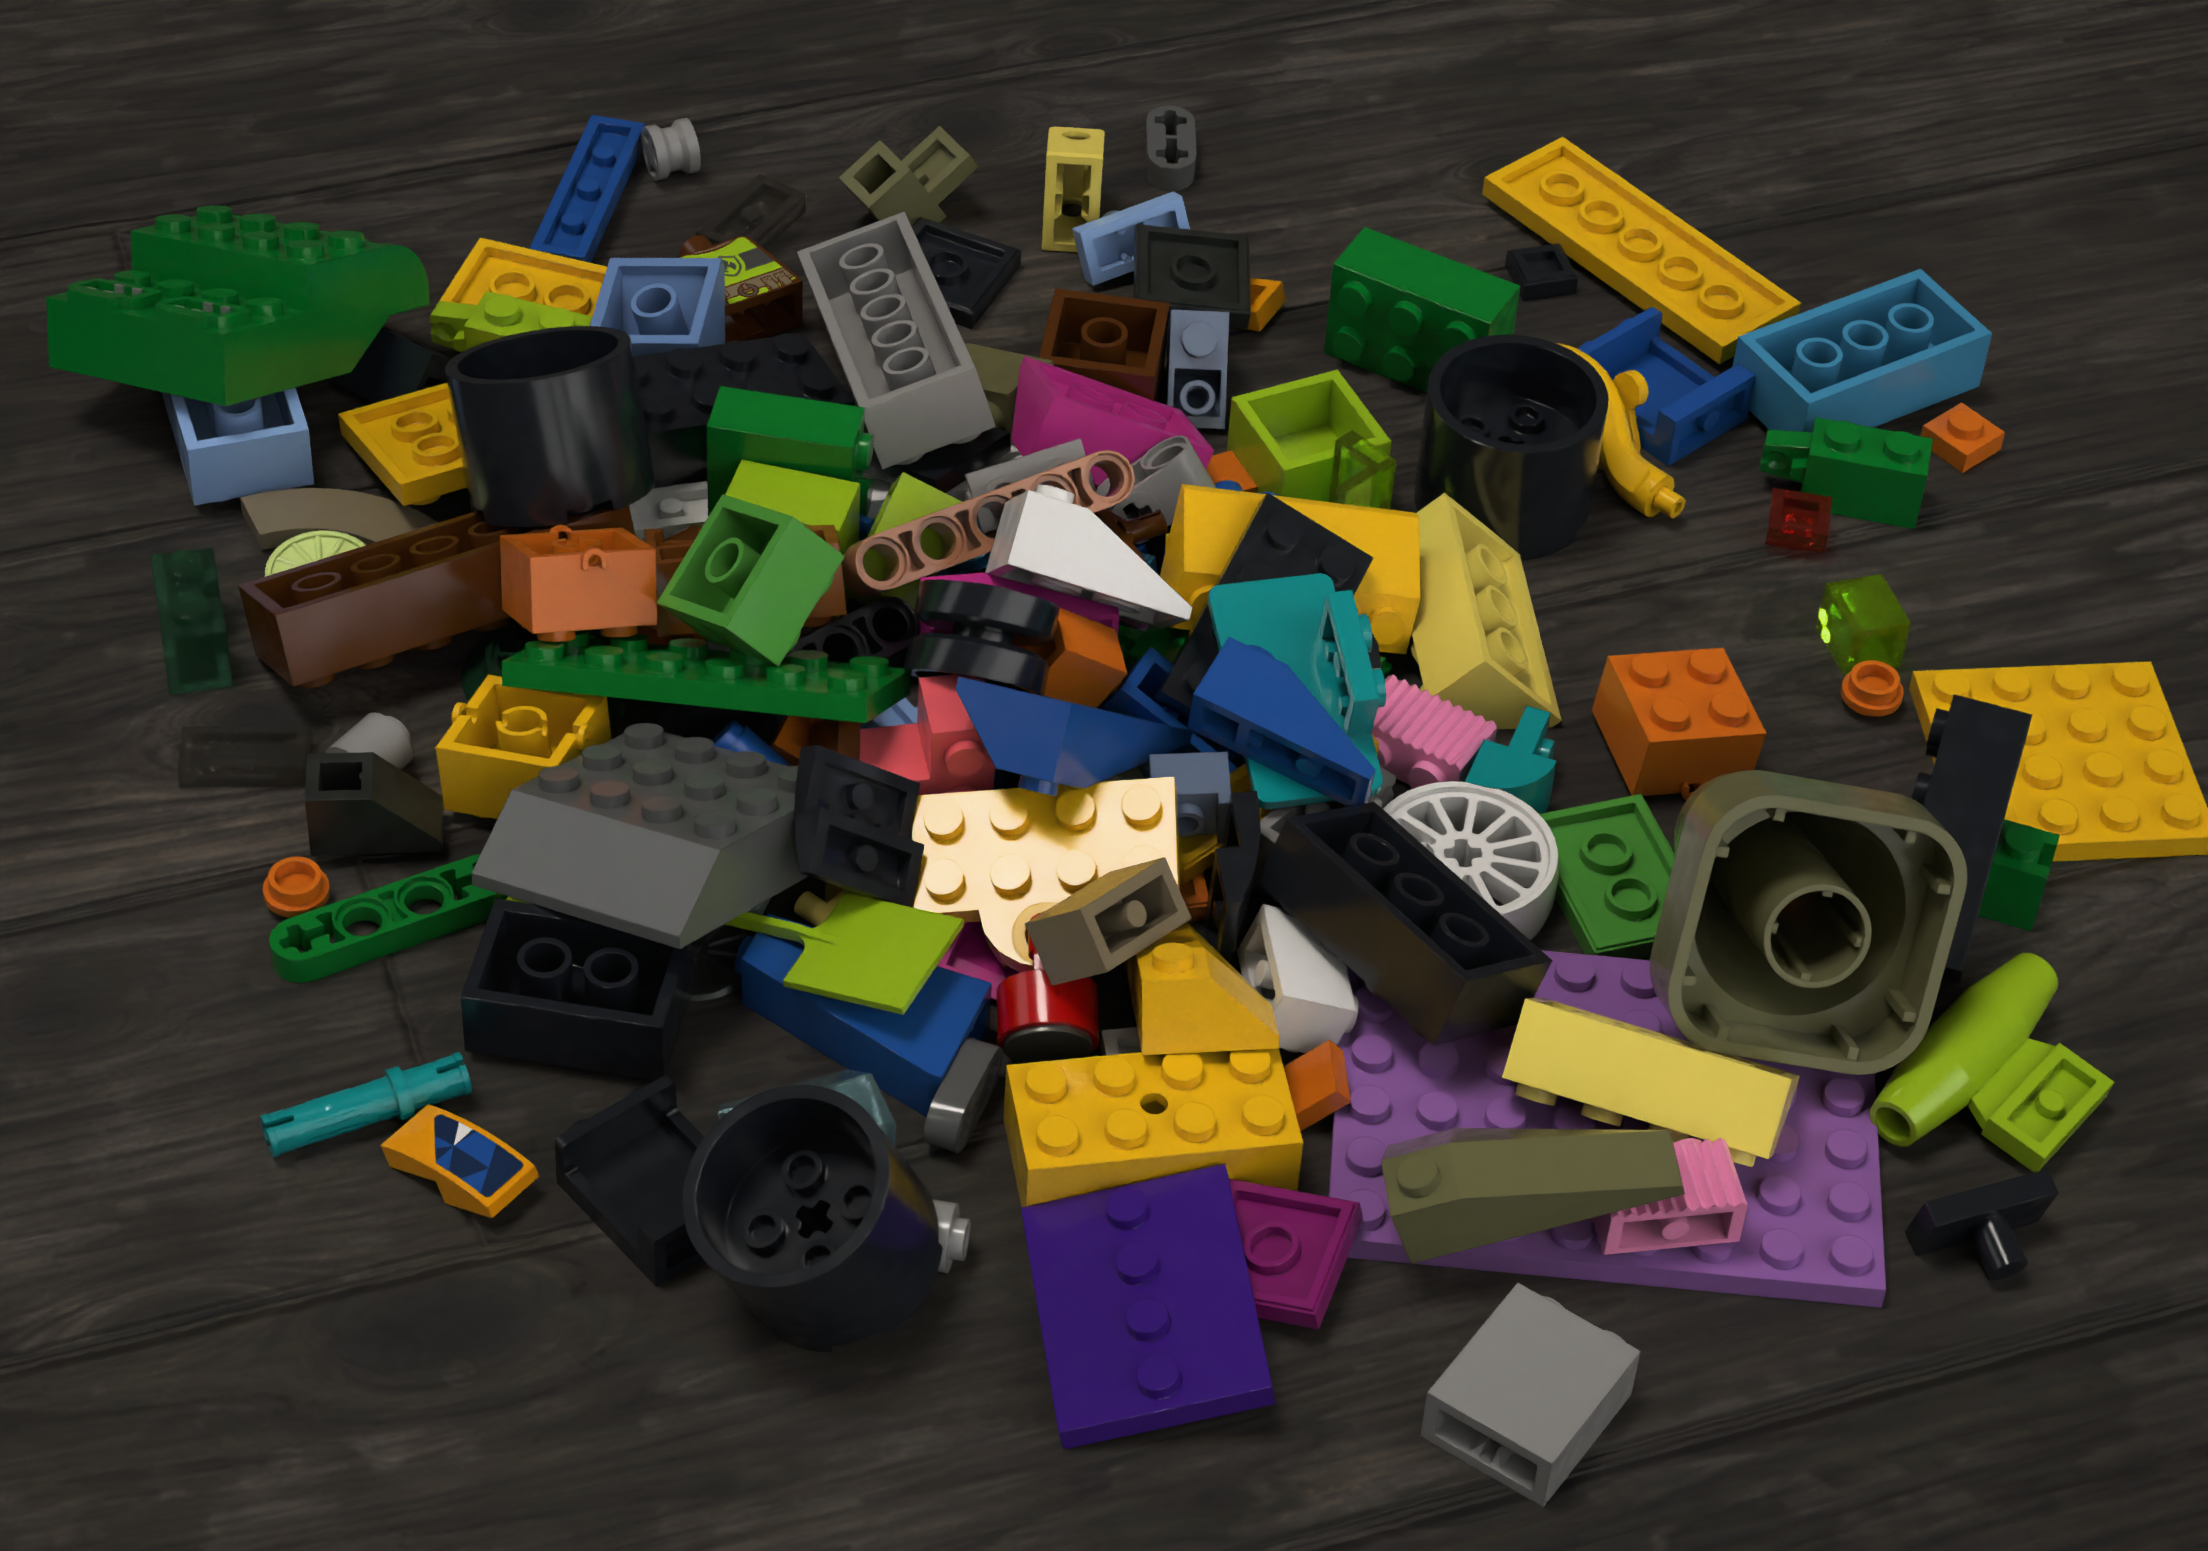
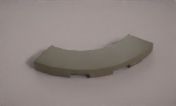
(290, 512)

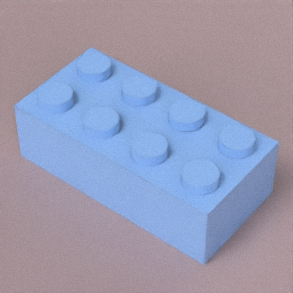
(241, 445)

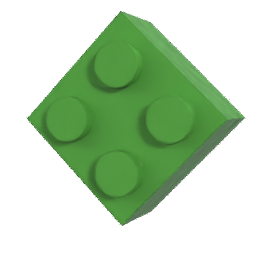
(751, 579)

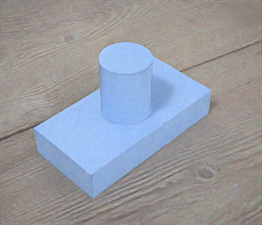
(1108, 242)

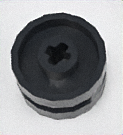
(983, 629)

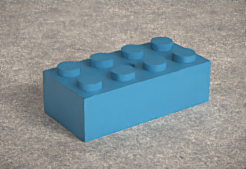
(1865, 356)

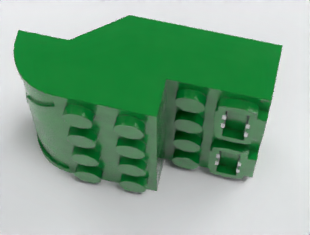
(233, 306)

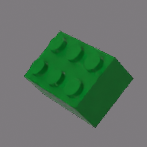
(1407, 307)

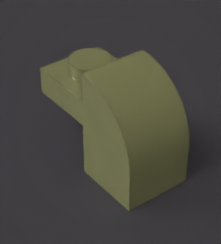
(912, 184)

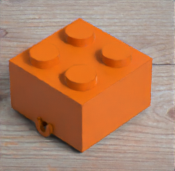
(579, 582)
(1676, 719)

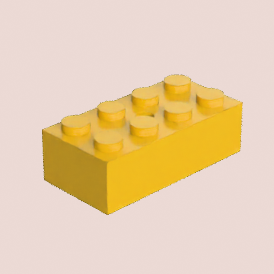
(1149, 1117)

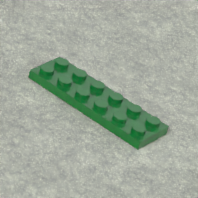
(703, 677)

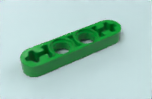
(390, 910)

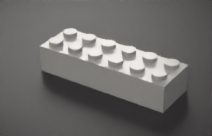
(896, 341)

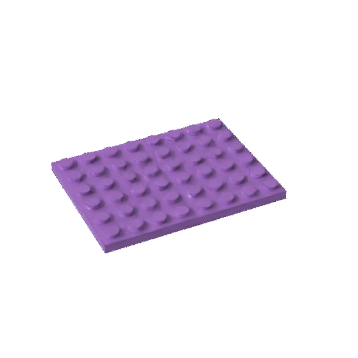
(1810, 1206)

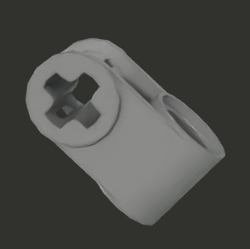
(1159, 479)

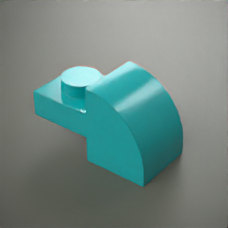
(1524, 766)

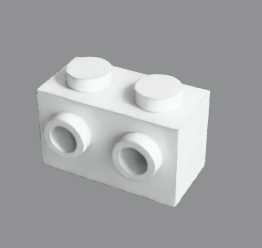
(1298, 979)

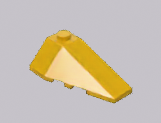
(1195, 999)

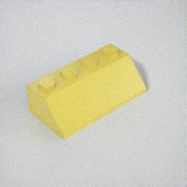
(1477, 620)
(1648, 1077)

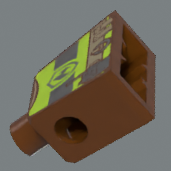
(759, 289)

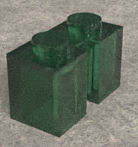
(191, 620)

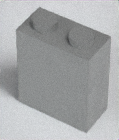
(1530, 1393)

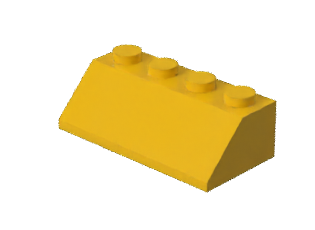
(1213, 519)

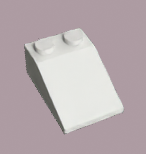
(1072, 552)

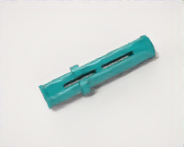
(381, 1099)

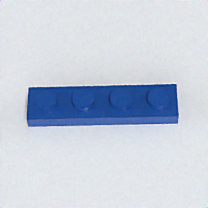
(590, 188)

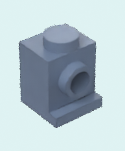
(1201, 789)

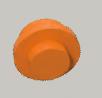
(1872, 689)
(295, 887)

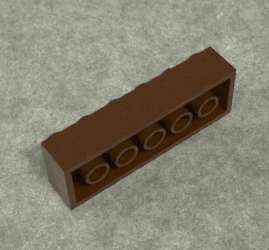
(389, 596)

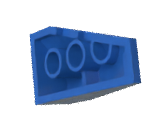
(1059, 739)

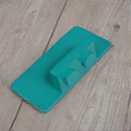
(1326, 648)

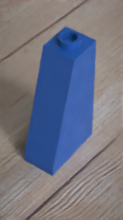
(900, 1051)

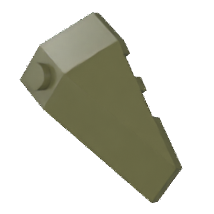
(1506, 1183)

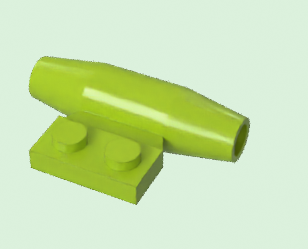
(1982, 1058)

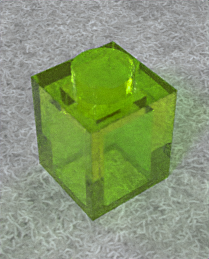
(1862, 622)

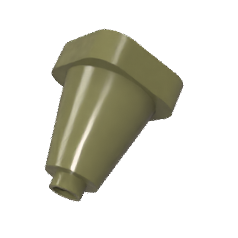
(1806, 921)

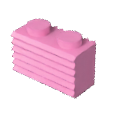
(1427, 737)
(1705, 1215)

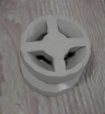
(670, 149)

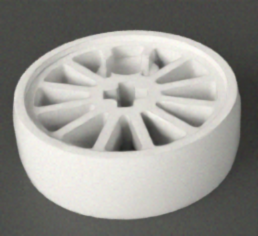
(1489, 843)

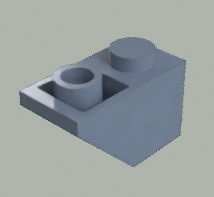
(1198, 366)

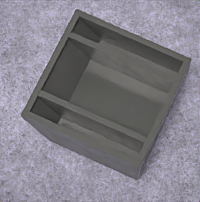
(648, 836)

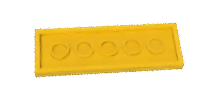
(1638, 247)

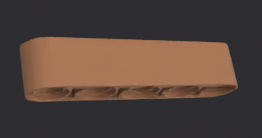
(959, 525)

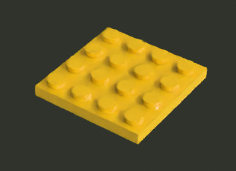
(2096, 757)

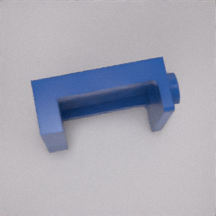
(1684, 401)

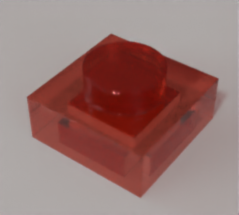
(1798, 520)

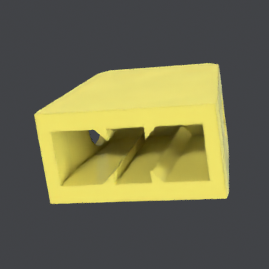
(1071, 177)

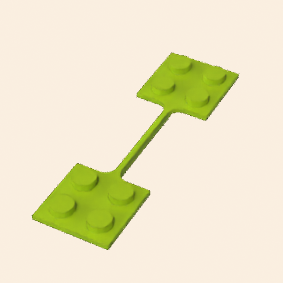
(863, 950)

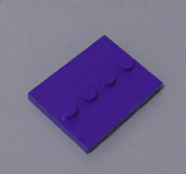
(1146, 1307)

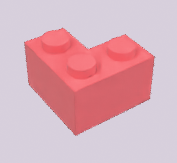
(939, 749)

